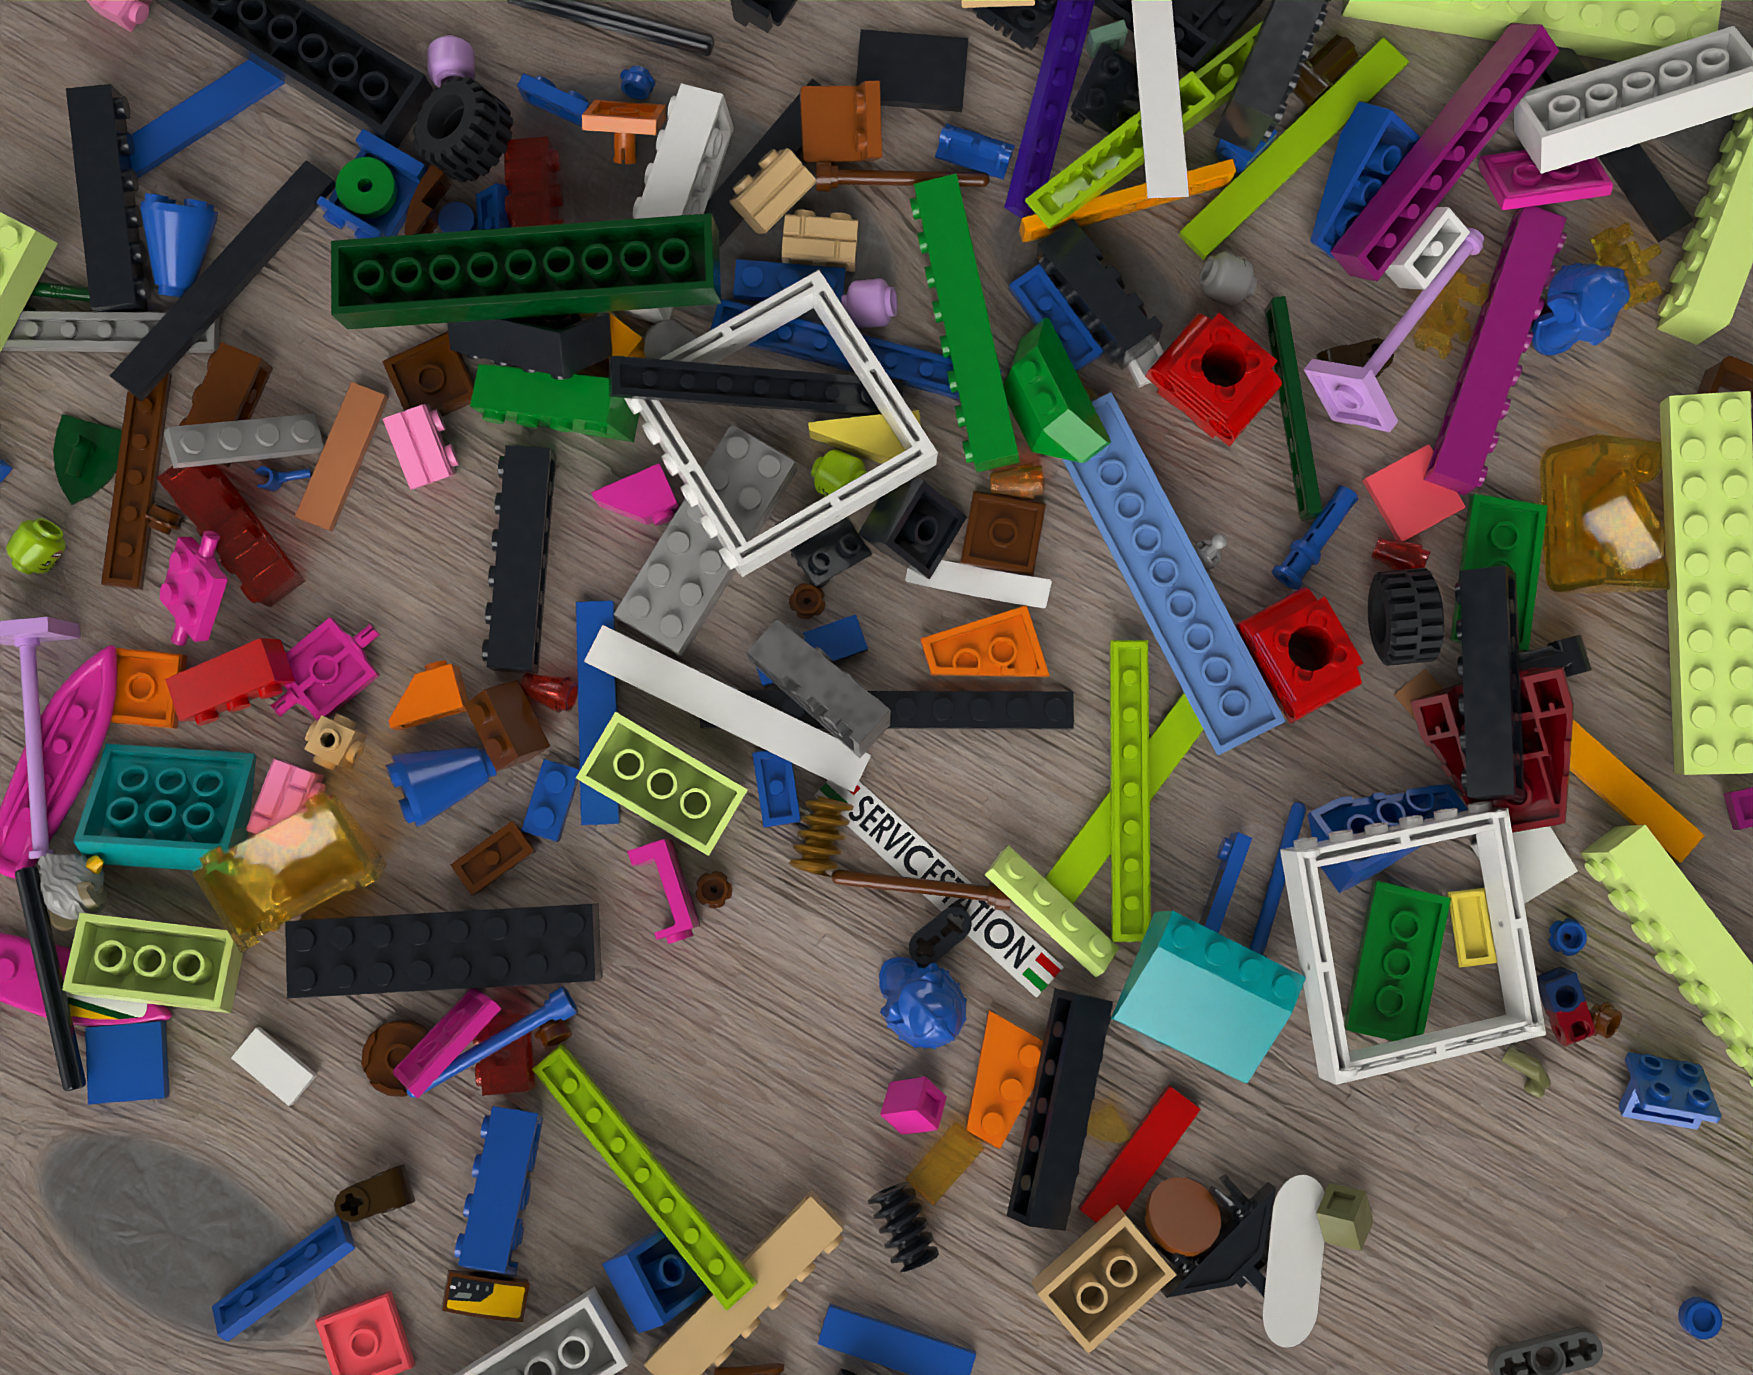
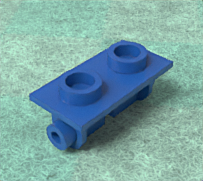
(974, 151)

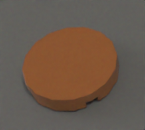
(1182, 1216)

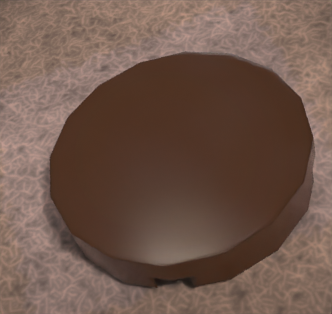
(386, 1049)

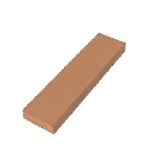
(341, 457)

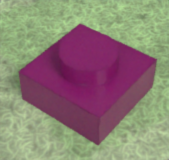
(1740, 807)

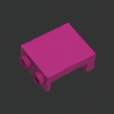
(674, 884)

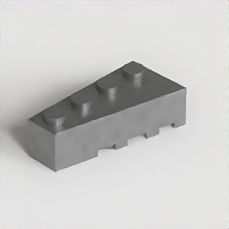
(820, 687)

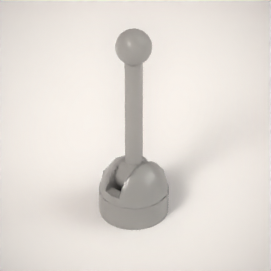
(1211, 549)

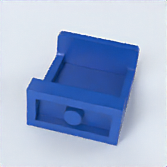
(408, 175)

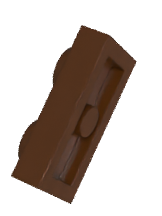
(493, 858)

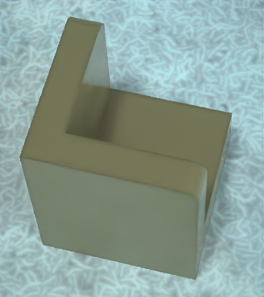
(1345, 1216)

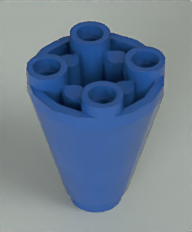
(176, 240)
(437, 779)

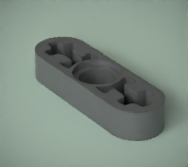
(1568, 1339)

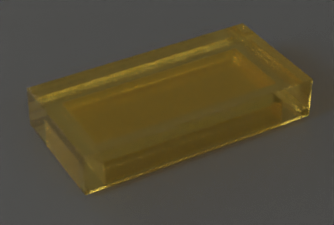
(944, 1162)

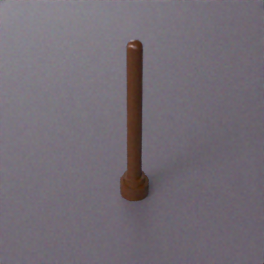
(830, 177)
(990, 893)

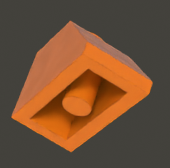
(430, 697)

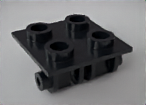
(1024, 20)
(1108, 92)
(830, 552)

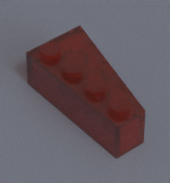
(531, 176)
(244, 541)

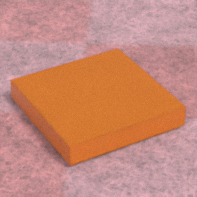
(142, 688)

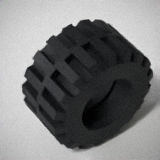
(462, 129)
(1405, 616)

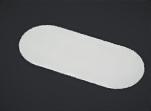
(1294, 1262)

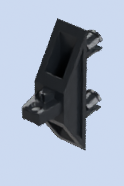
(1234, 1253)

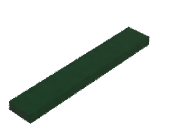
(1293, 409)

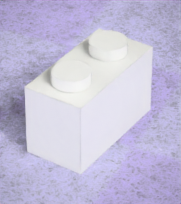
(1428, 250)

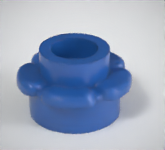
(637, 82)
(1577, 936)

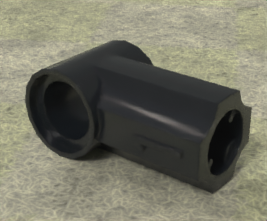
(1562, 653)

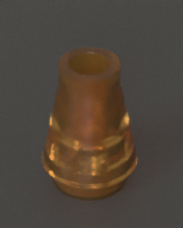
(1018, 481)

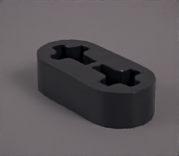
(946, 942)

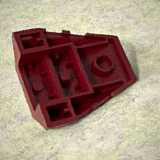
(1546, 744)

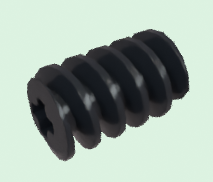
(904, 1226)

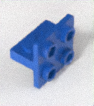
(1668, 1092)

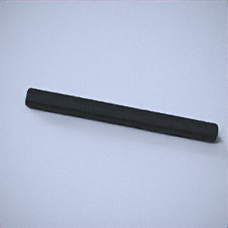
(624, 23)
(50, 979)

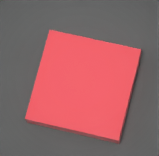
(1407, 499)
(366, 1338)

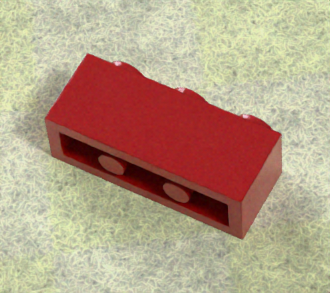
(230, 681)

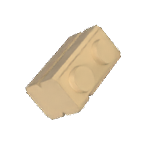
(771, 190)
(820, 240)

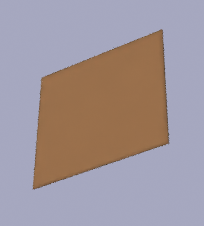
(1417, 687)

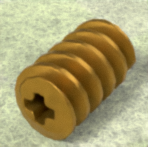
(821, 835)

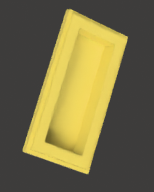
(1472, 927)

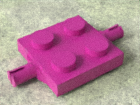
(193, 588)
(328, 669)

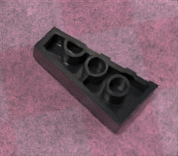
(537, 344)

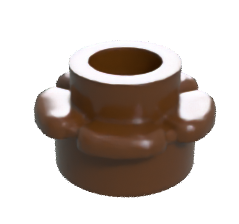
(163, 519)
(805, 591)
(717, 899)
(1605, 1019)
(554, 1032)

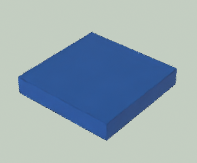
(127, 1062)

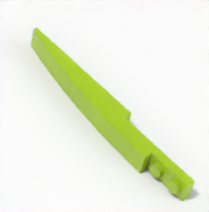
(1123, 148)

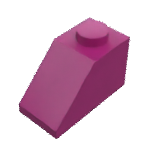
(640, 497)

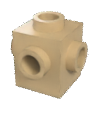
(347, 744)

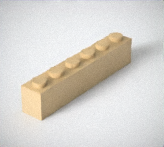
(774, 1263)

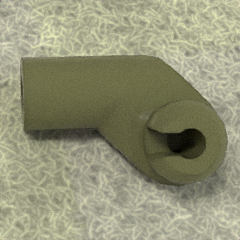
(1532, 1068)

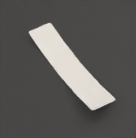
(986, 584)

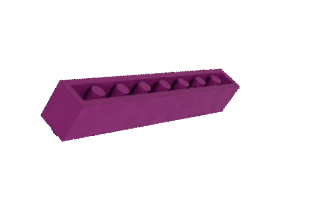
(1445, 151)
(1495, 350)

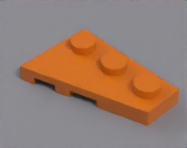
(988, 647)
(1003, 1079)

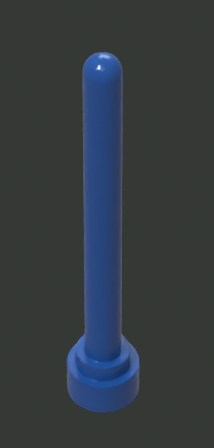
(1277, 880)
(557, 1006)

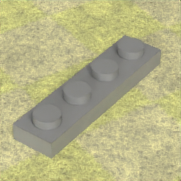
(243, 440)

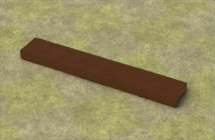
(135, 488)

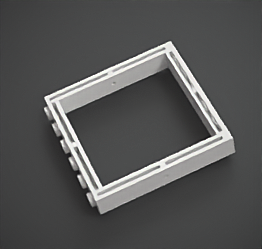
(734, 335)
(1508, 925)

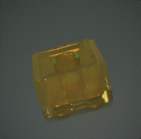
(1623, 524)

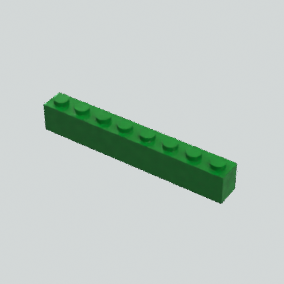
(966, 324)

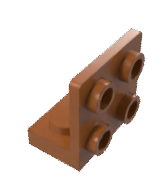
(841, 123)

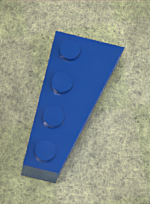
(499, 1191)

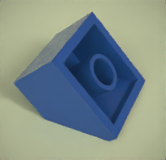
(653, 1281)

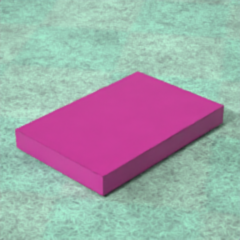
(1520, 184)
(445, 1041)

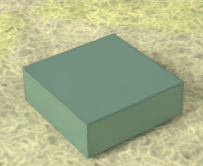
(1112, 35)

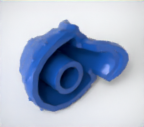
(1583, 306)
(921, 1003)

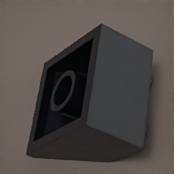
(913, 526)

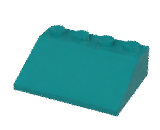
(165, 805)
(1207, 995)

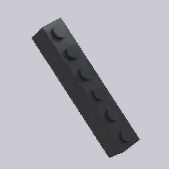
(108, 199)
(520, 559)
(1490, 684)
(1059, 1110)

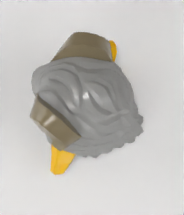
(71, 887)

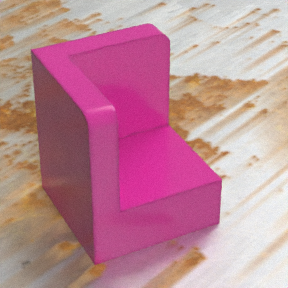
(913, 1105)

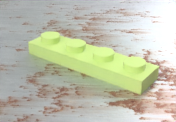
(1052, 911)

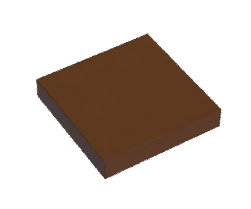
(431, 376)
(1003, 533)

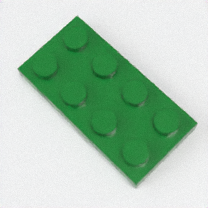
(1510, 536)
(1396, 962)

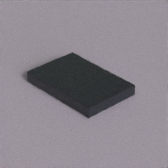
(914, 69)

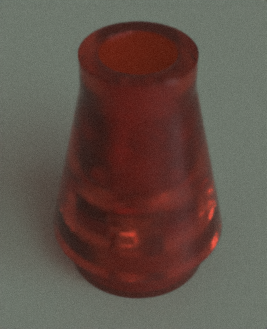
(1400, 554)
(552, 691)

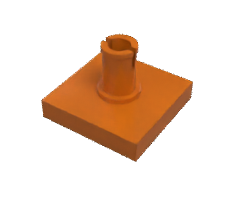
(625, 121)

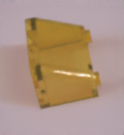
(1568, 478)
(288, 869)

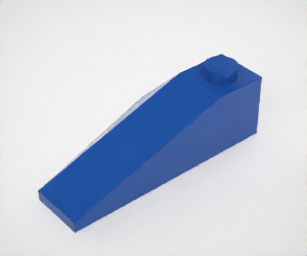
(1363, 161)
(1354, 814)

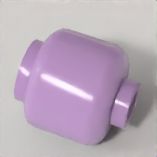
(450, 58)
(870, 303)

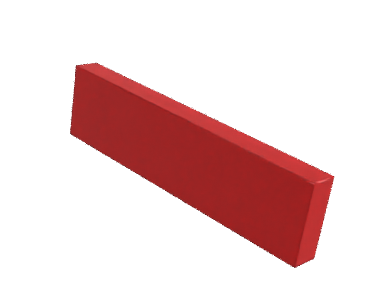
(1141, 1155)

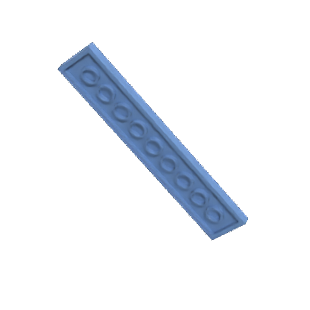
(1173, 587)

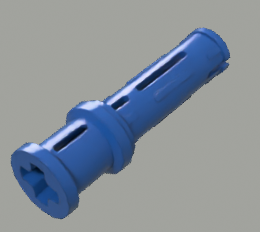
(1307, 550)

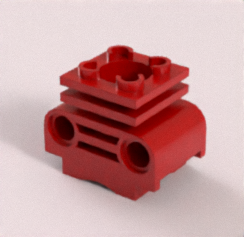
(1215, 408)
(1335, 660)

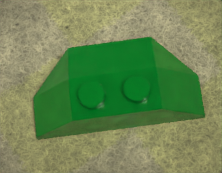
(1051, 399)

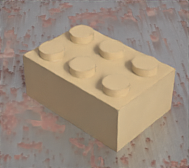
(1102, 1279)

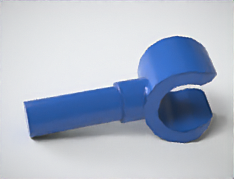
(277, 478)

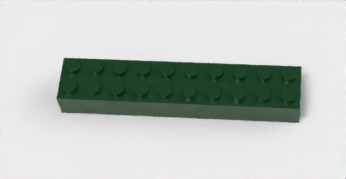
(526, 271)

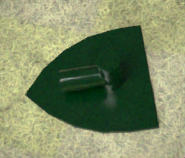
(84, 457)

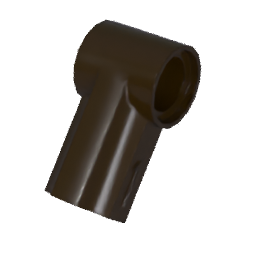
(1324, 68)

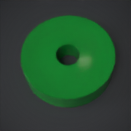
(355, 176)

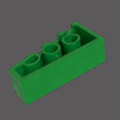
(564, 405)

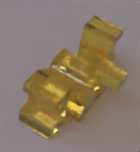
(1611, 254)
(1434, 330)

